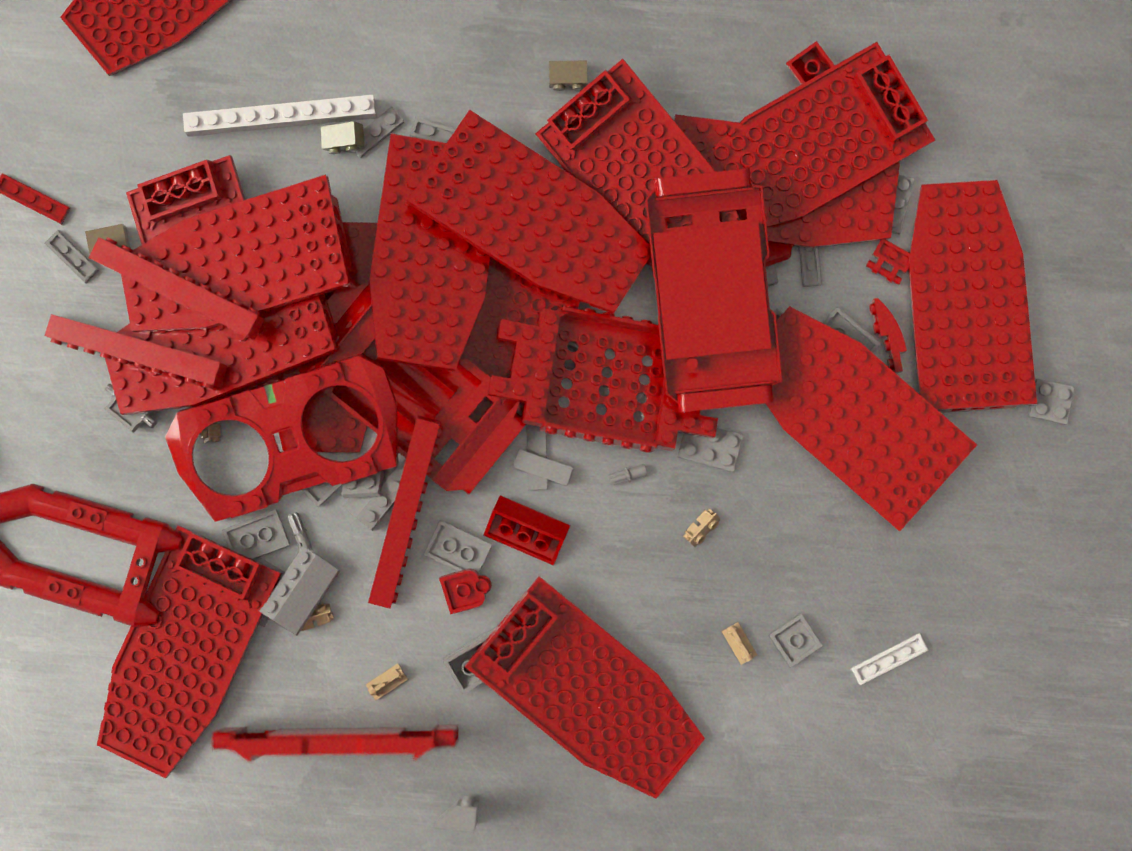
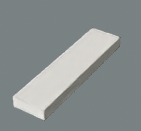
(889, 659)

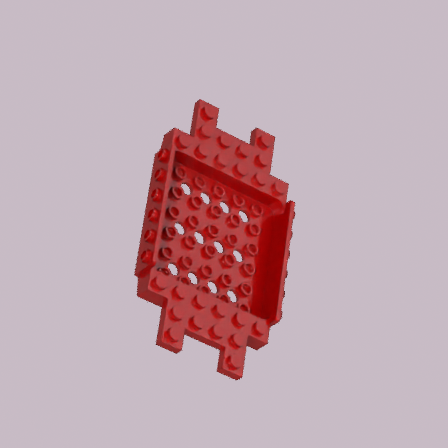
(540, 370)

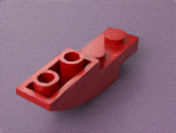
(887, 326)

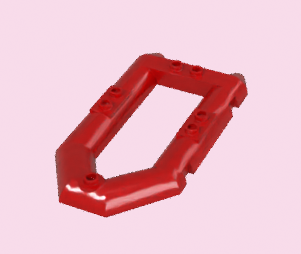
(80, 594)

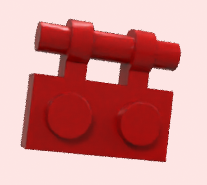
(892, 255)

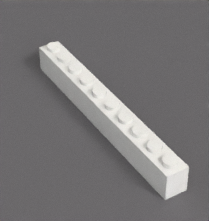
(279, 115)

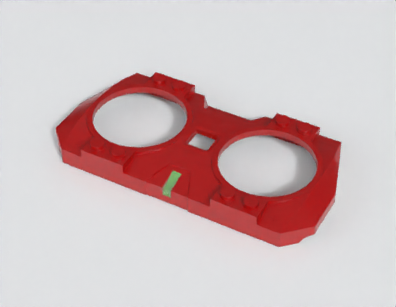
(280, 408)

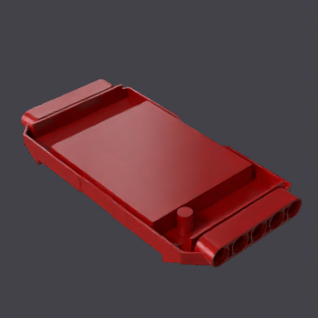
(713, 291)
(423, 392)
(333, 741)

